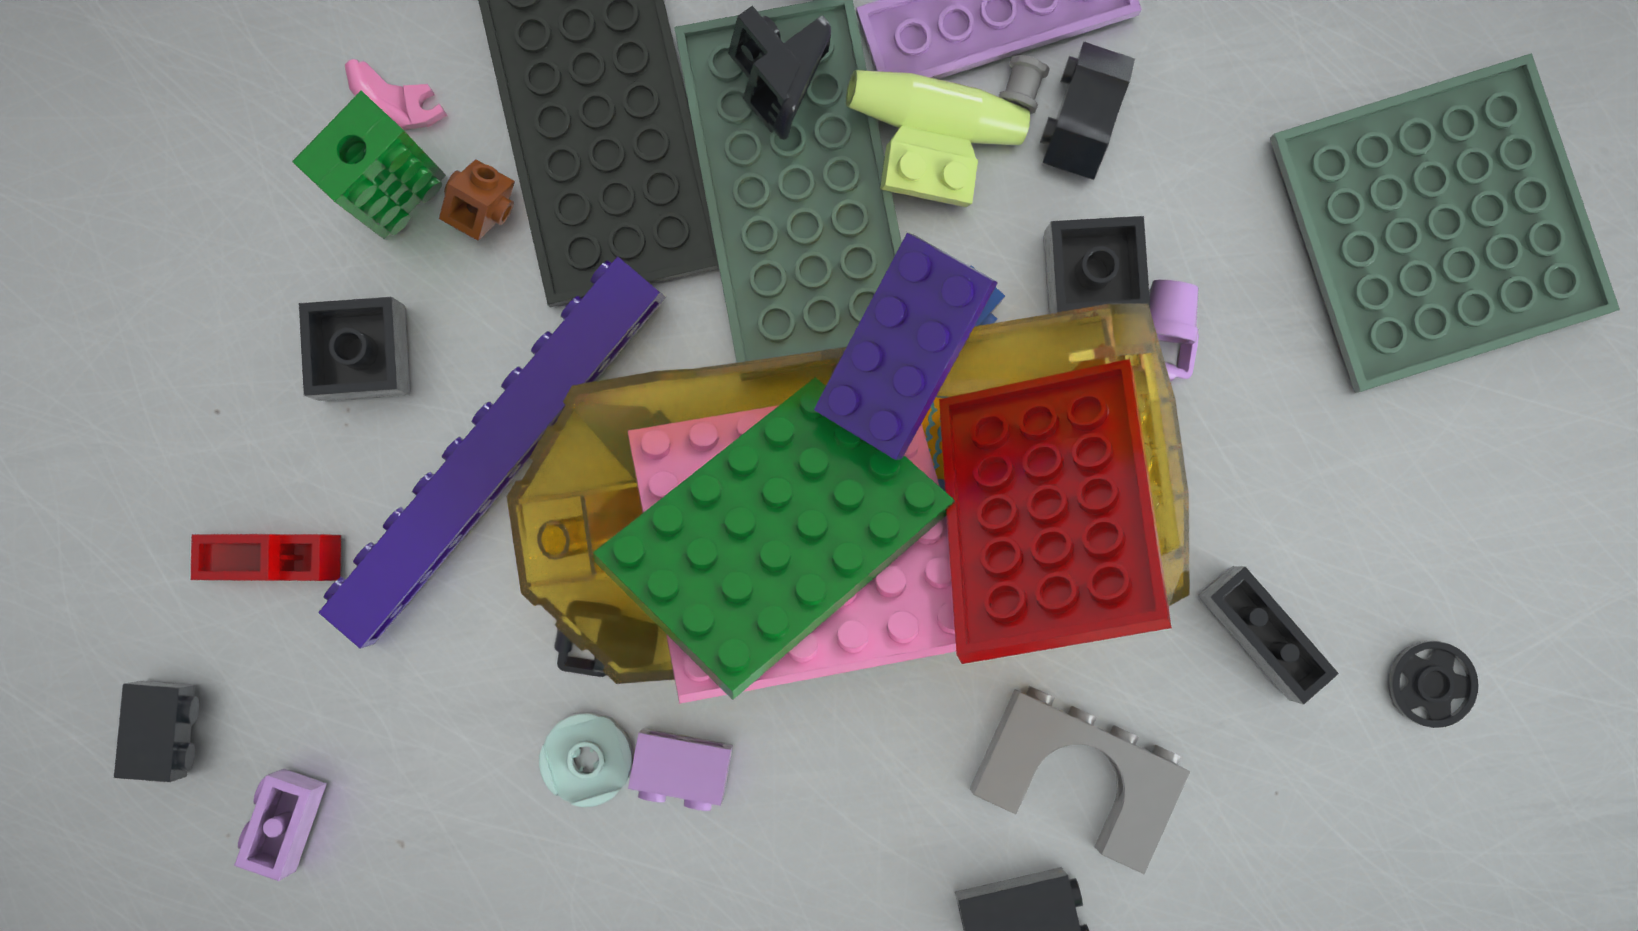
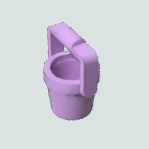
(1175, 320)

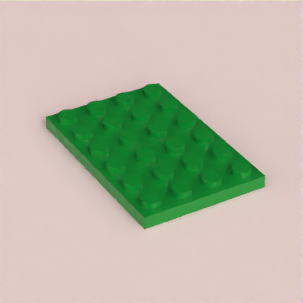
(770, 539)

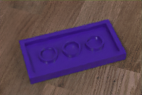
(905, 346)

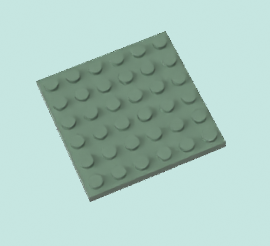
(1443, 223)

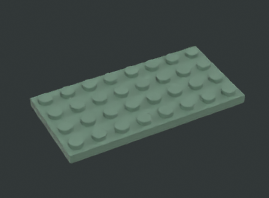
(794, 218)

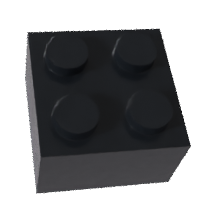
(1096, 263)
(354, 349)

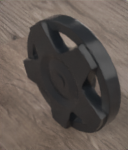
(1433, 684)

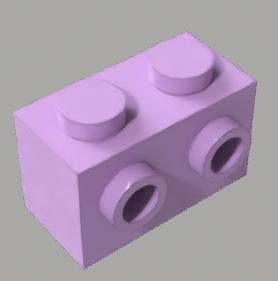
(680, 769)
(279, 824)

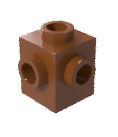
(477, 199)

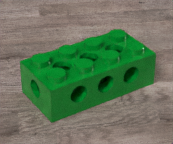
(370, 167)

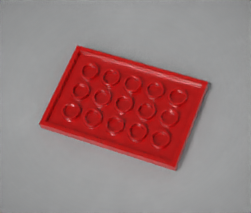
(1050, 514)

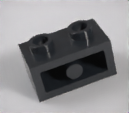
(156, 731)

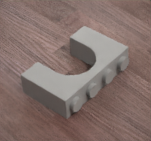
(1145, 780)

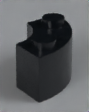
(1088, 110)

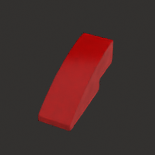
(266, 557)

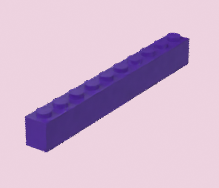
(490, 455)

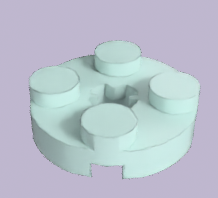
(564, 745)

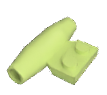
(936, 126)

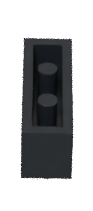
(1268, 634)

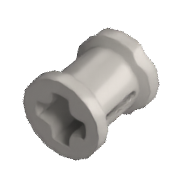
(1025, 81)

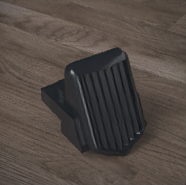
(777, 70)

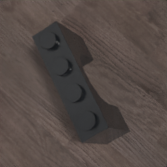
(1023, 904)

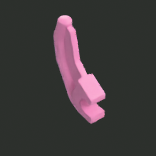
(400, 103)

